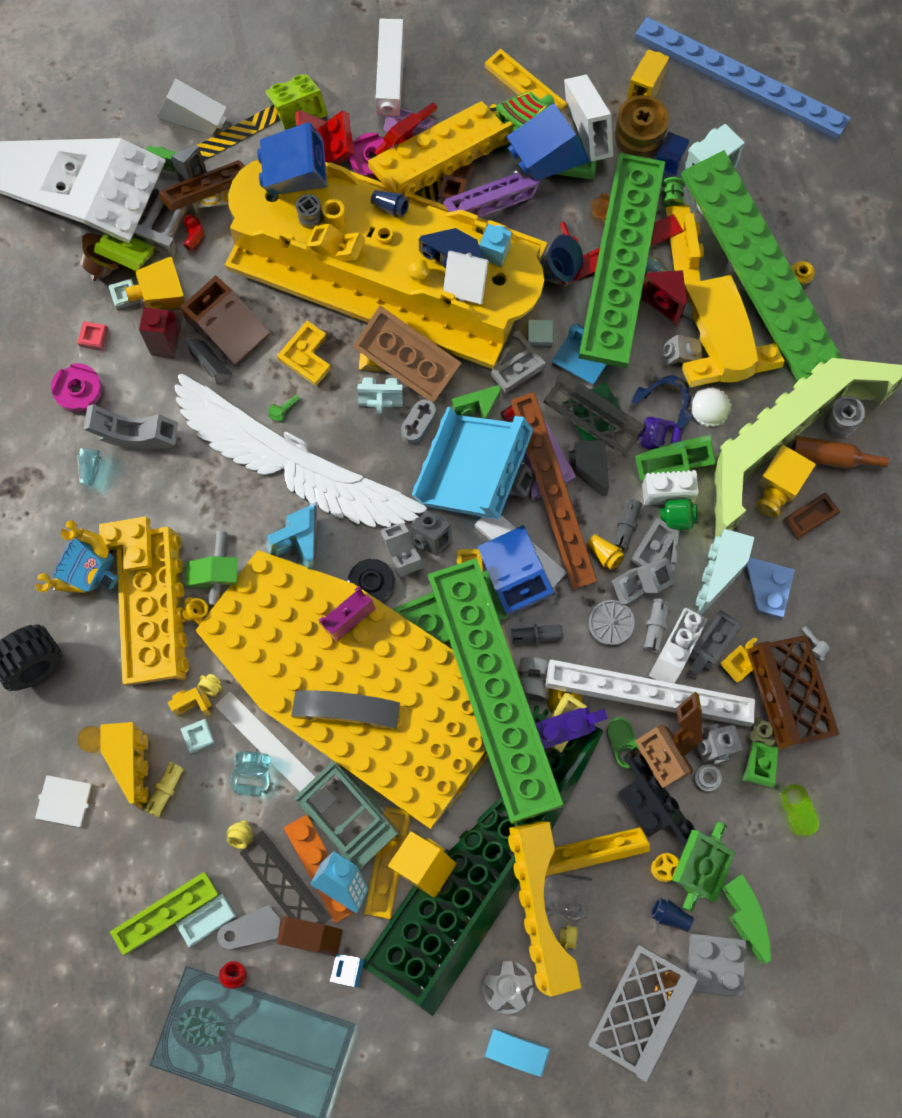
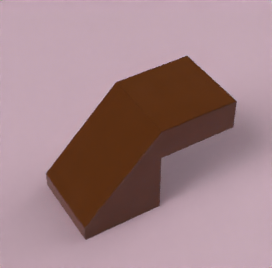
(457, 182)
(690, 719)
(309, 936)

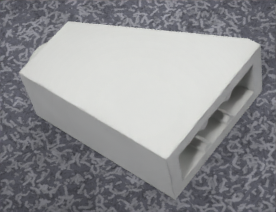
(192, 109)

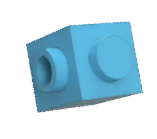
(495, 244)

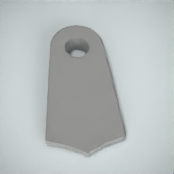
(251, 929)

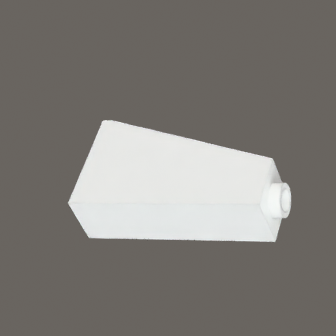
(390, 67)
(590, 117)

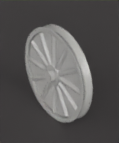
(611, 622)

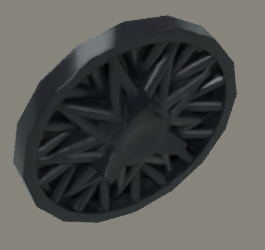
(374, 578)

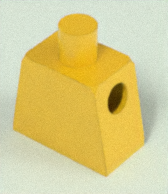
(157, 286)

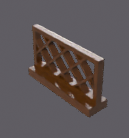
(777, 695)

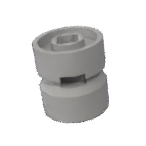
(844, 417)
(534, 688)

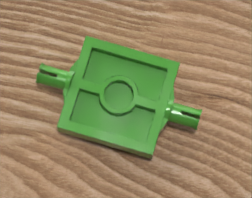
(703, 866)

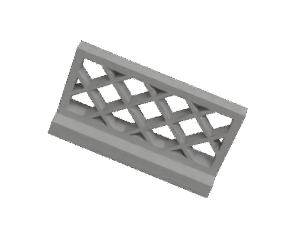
(666, 1024)

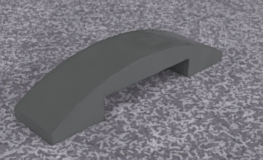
(346, 707)

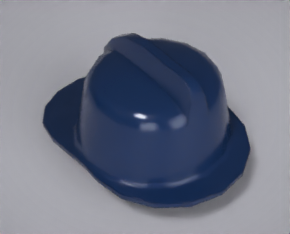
(562, 260)

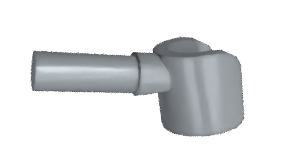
(821, 648)

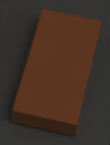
(811, 516)

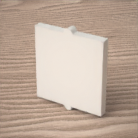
(466, 276)
(63, 801)

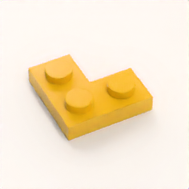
(300, 355)
(133, 537)

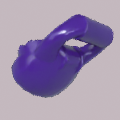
(655, 433)

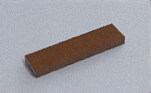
(200, 186)

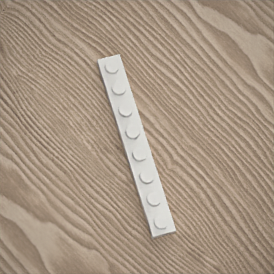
(647, 692)

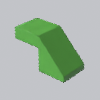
(211, 570)

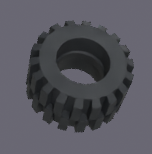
(27, 657)

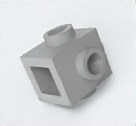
(719, 744)

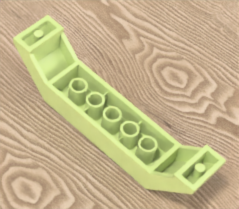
(790, 418)

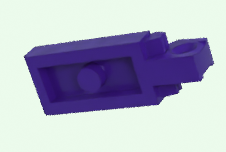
(568, 726)

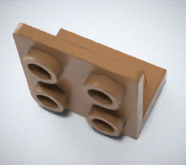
(663, 756)

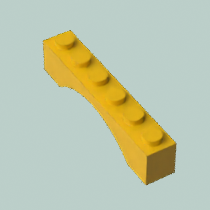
(533, 850)

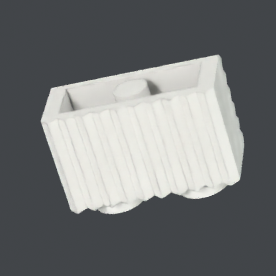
(666, 486)

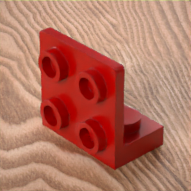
(335, 132)

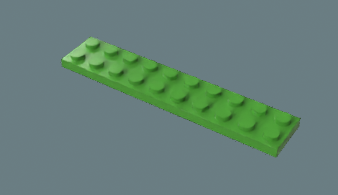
(622, 261)
(760, 264)
(495, 691)

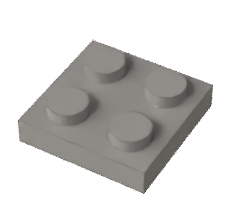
(718, 963)

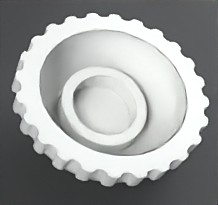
(710, 407)

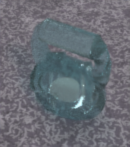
(250, 765)

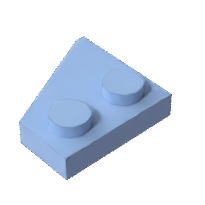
(770, 586)

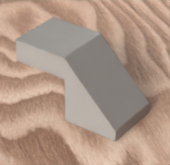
(401, 549)
(643, 579)

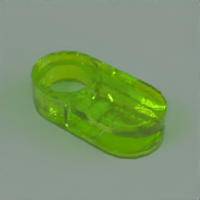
(801, 816)

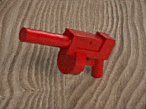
(404, 130)

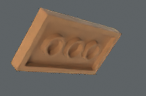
(406, 354)

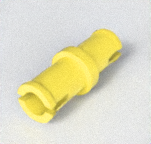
(164, 789)

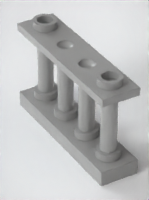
(163, 241)

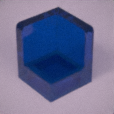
(672, 152)

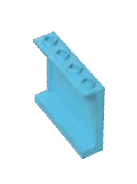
(472, 464)

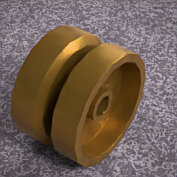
(641, 126)

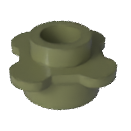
(756, 734)

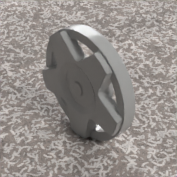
(507, 987)

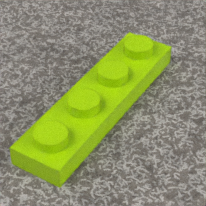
(164, 913)

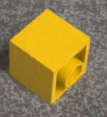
(787, 472)
(423, 864)

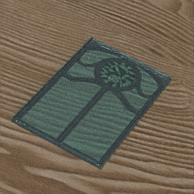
(253, 1045)

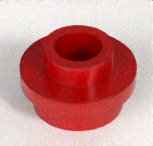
(232, 969)

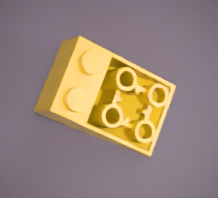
(124, 752)

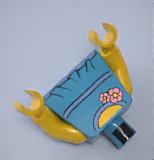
(82, 564)

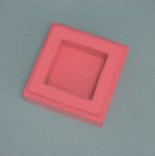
(92, 335)

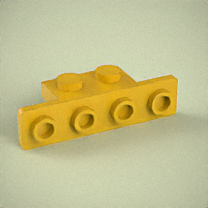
(685, 246)

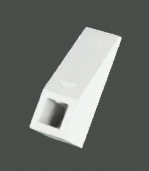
(678, 647)

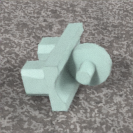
(380, 395)

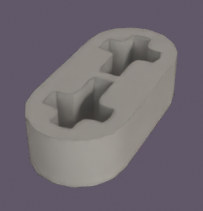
(422, 425)

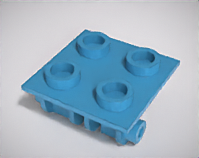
(568, 357)

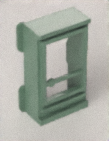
(372, 838)

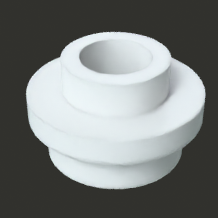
(715, 774)

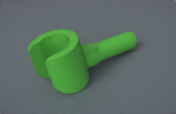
(277, 413)

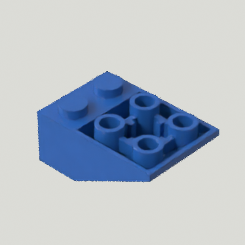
(516, 570)

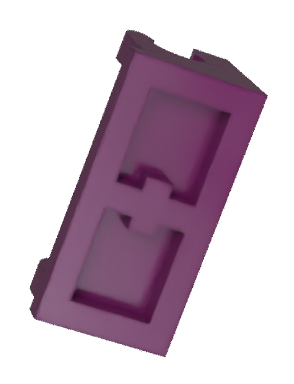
(347, 614)

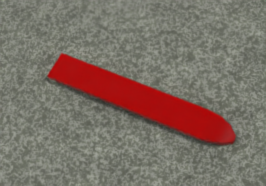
(661, 232)

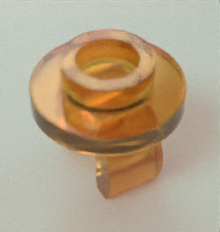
(600, 206)
(669, 979)

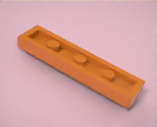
(312, 853)

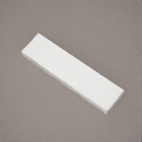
(494, 528)

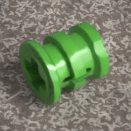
(677, 188)

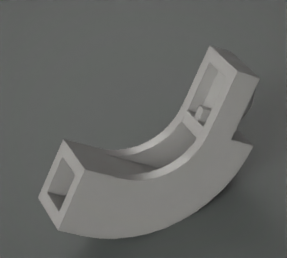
(130, 432)

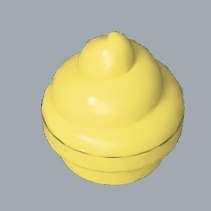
(240, 835)

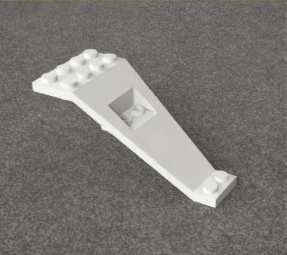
(103, 190)

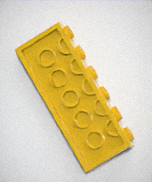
(440, 150)
(151, 614)

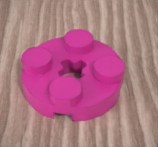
(362, 147)
(71, 376)

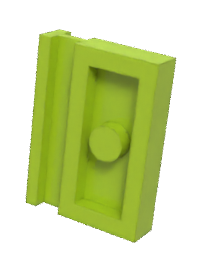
(130, 255)

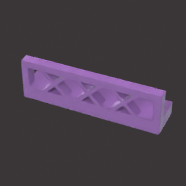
(489, 201)

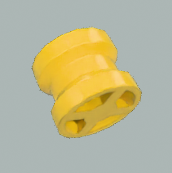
(771, 502)
(669, 866)

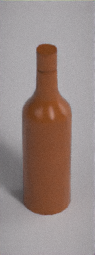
(834, 453)

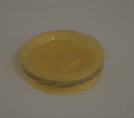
(89, 739)

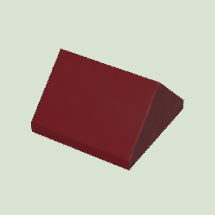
(665, 294)

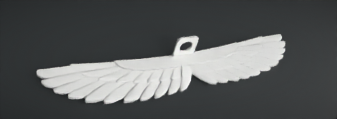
(263, 450)

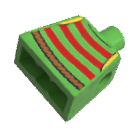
(522, 108)

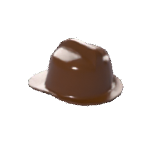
(93, 262)

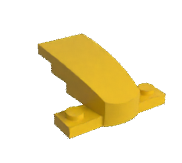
(725, 336)

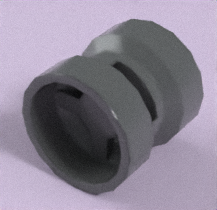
(309, 211)

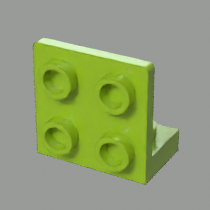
(296, 95)

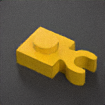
(738, 661)

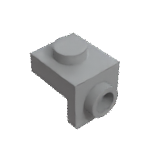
(681, 350)

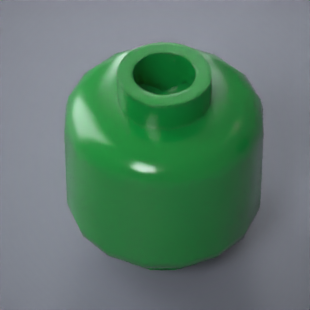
(679, 514)

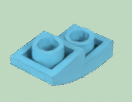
(517, 1052)

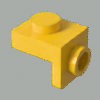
(186, 700)

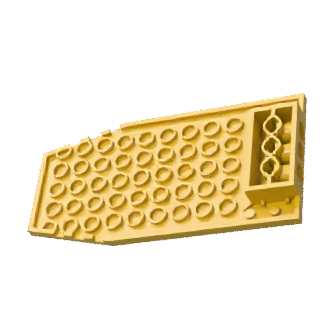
(275, 646)

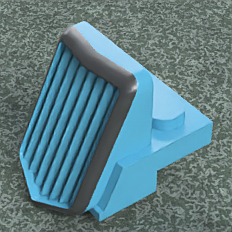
(298, 532)

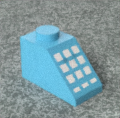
(341, 881)

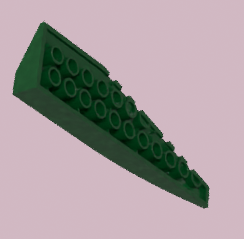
(437, 936)

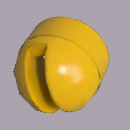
(418, 270)

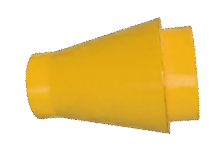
(606, 552)

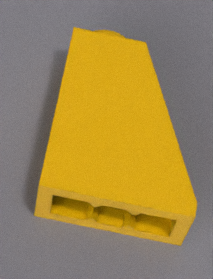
(648, 74)

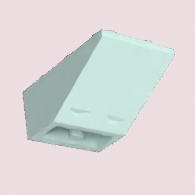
(729, 558)

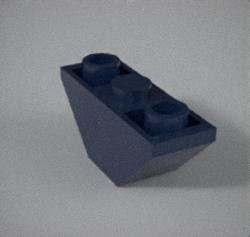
(438, 245)

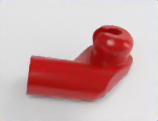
(195, 232)

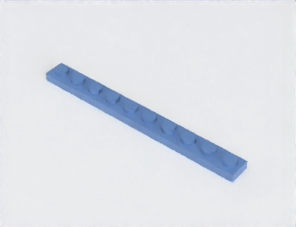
(742, 78)

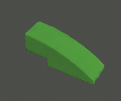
(677, 457)
(748, 918)

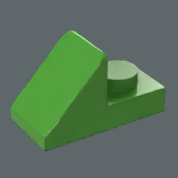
(483, 401)
(761, 765)

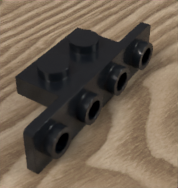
(651, 802)

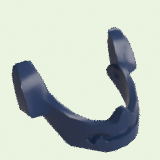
(684, 416)

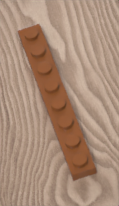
(555, 494)

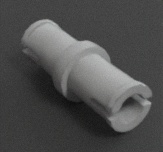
(656, 625)

